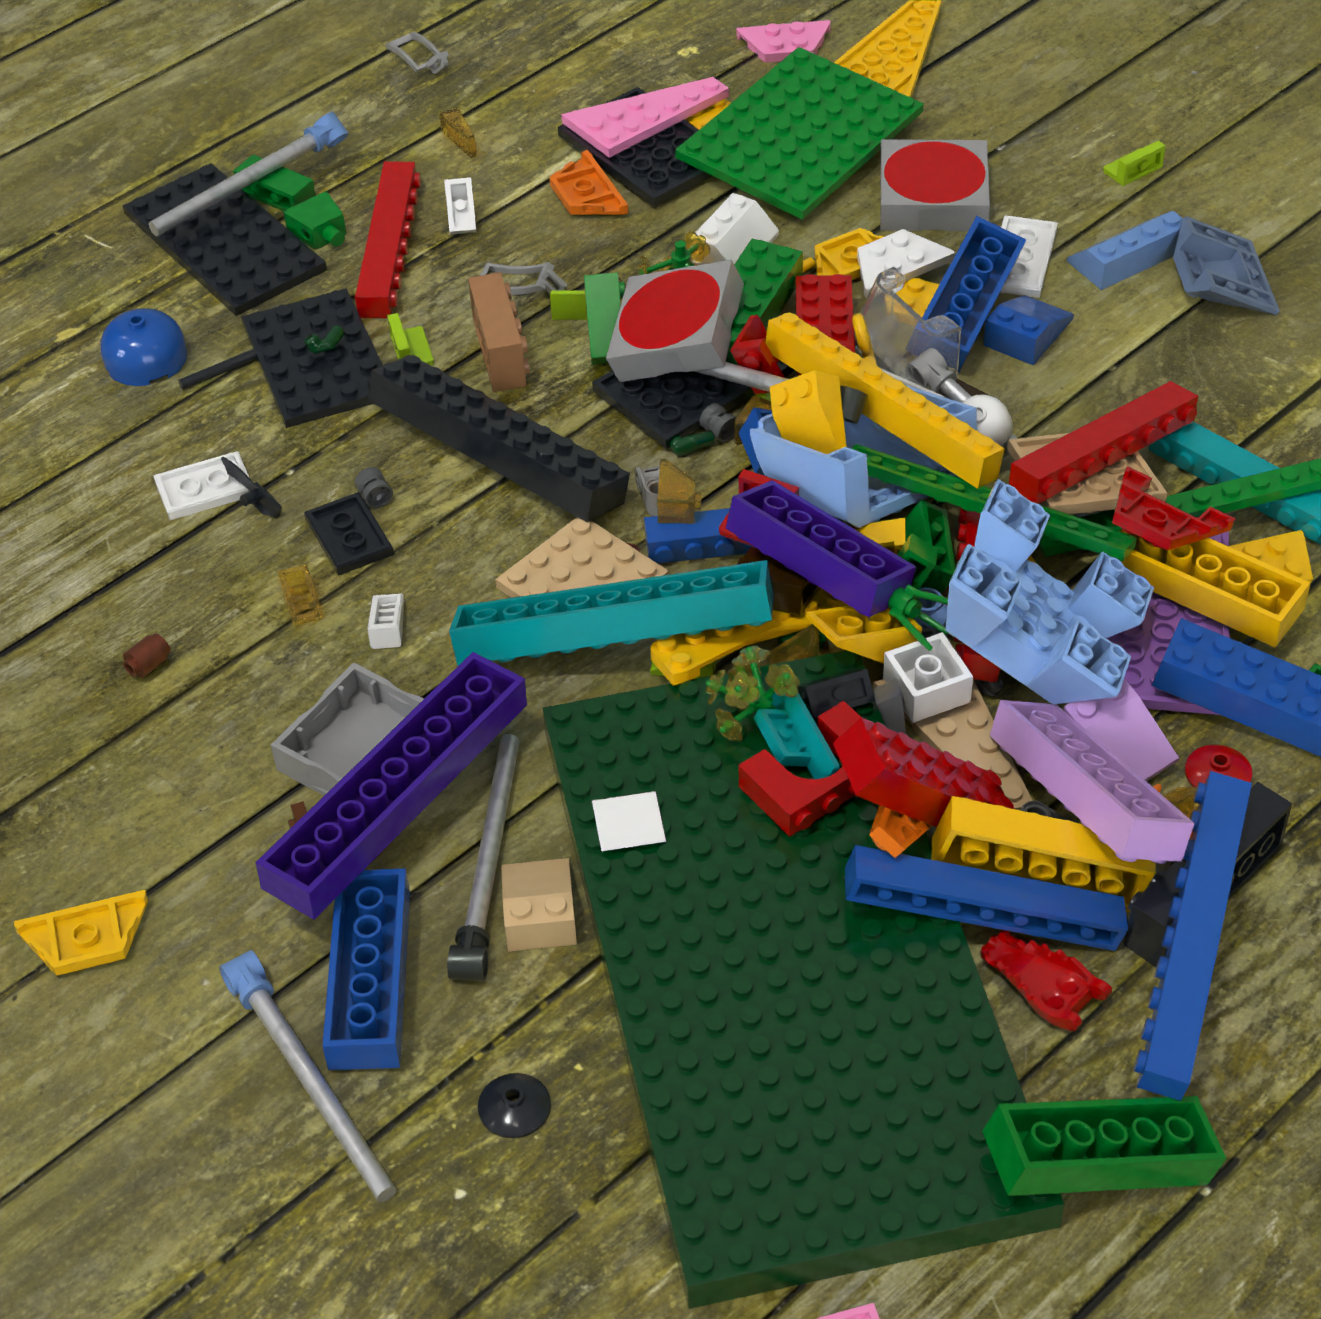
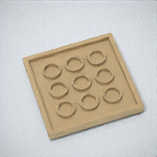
(1095, 492)
(577, 558)

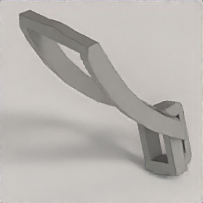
(431, 63)
(546, 273)

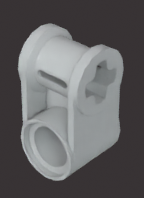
(647, 486)

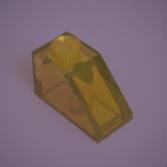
(676, 495)

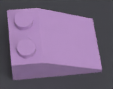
(1126, 730)

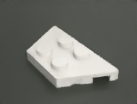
(905, 252)

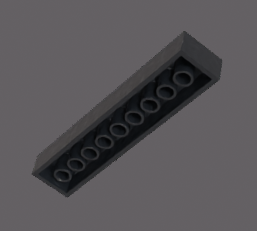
(499, 437)

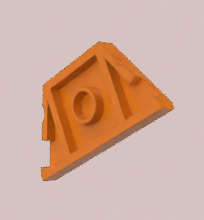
(587, 189)

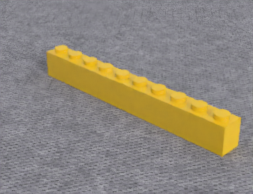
(889, 401)

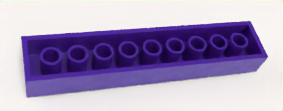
(391, 785)

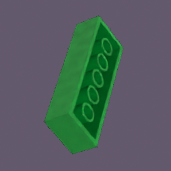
(768, 282)
(1102, 1145)

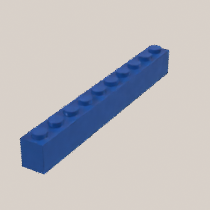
(1193, 938)

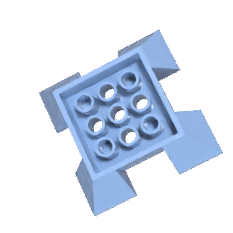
(1032, 621)

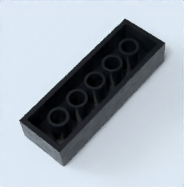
(1260, 839)

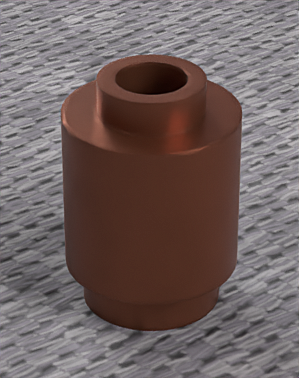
(146, 655)

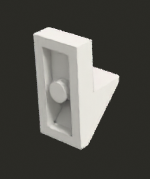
(460, 206)

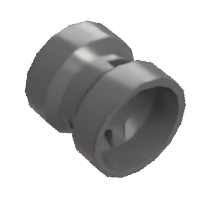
(719, 422)
(373, 487)

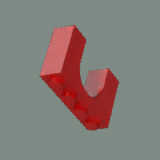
(795, 800)

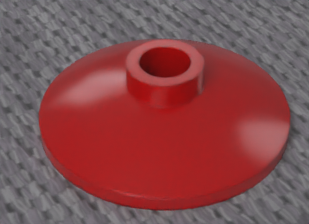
(1216, 759)

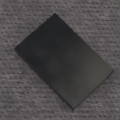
(348, 533)

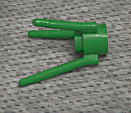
(906, 604)

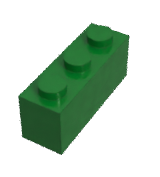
(279, 188)
(602, 307)
(932, 526)

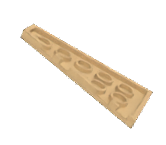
(966, 736)

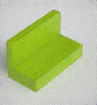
(1136, 163)
(568, 305)
(409, 341)

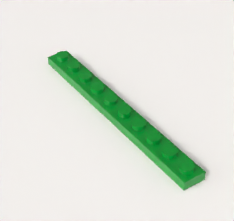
(954, 490)
(1222, 496)

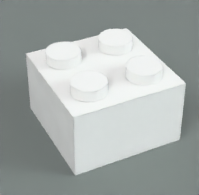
(929, 679)

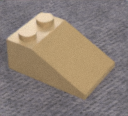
(538, 905)

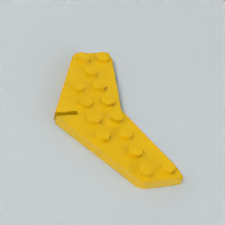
(684, 655)

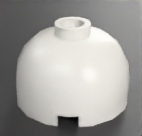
(992, 417)

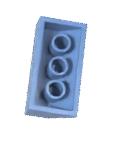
(1129, 251)

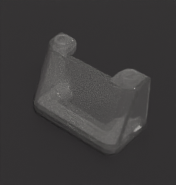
(900, 333)

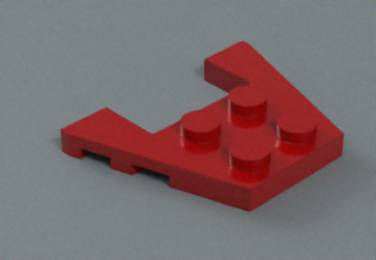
(1159, 521)

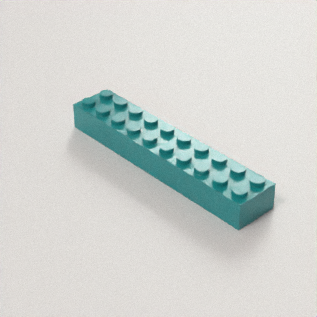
(614, 613)

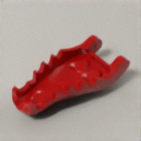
(1047, 979)

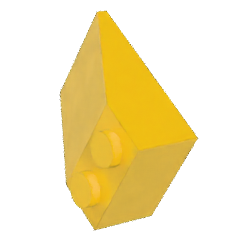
(810, 411)
(860, 633)

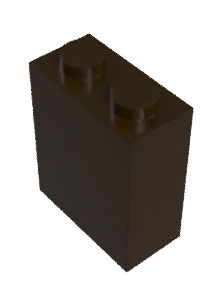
(789, 588)

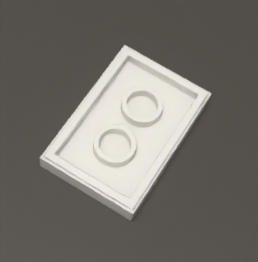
(199, 486)

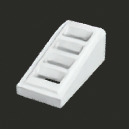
(386, 625)

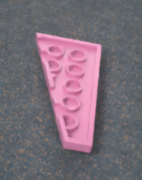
(633, 119)

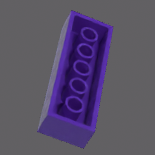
(818, 547)

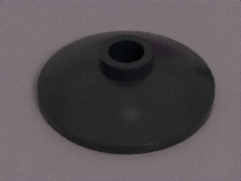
(516, 1117)

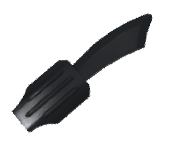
(258, 494)

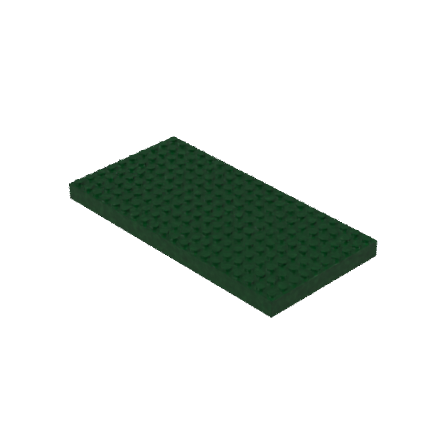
(789, 1050)

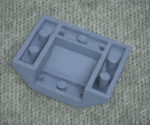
(1221, 268)

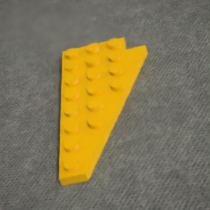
(896, 47)

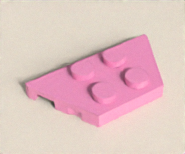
(777, 41)

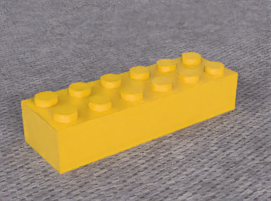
(1223, 586)
(1035, 849)

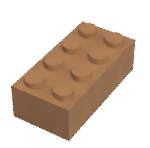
(498, 331)

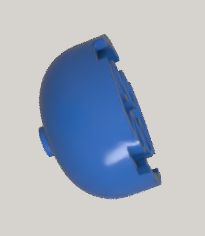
(142, 347)

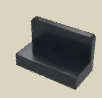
(848, 686)

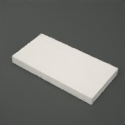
(1031, 266)

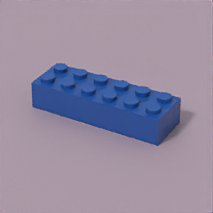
(975, 280)
(1243, 685)
(367, 972)

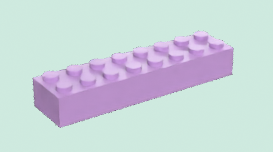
(1092, 782)

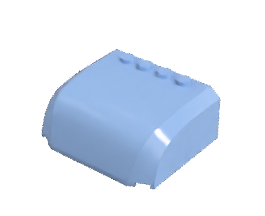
(840, 479)

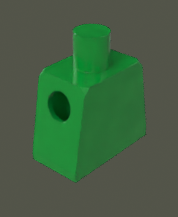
(317, 221)

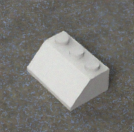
(733, 227)

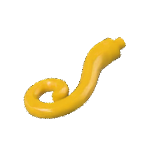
(863, 338)

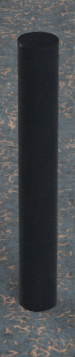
(217, 369)

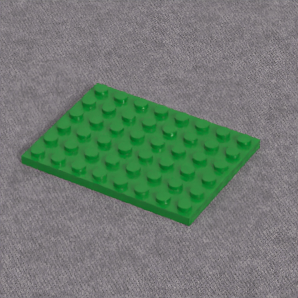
(799, 132)

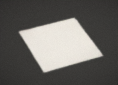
(628, 821)

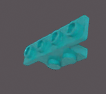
(795, 736)

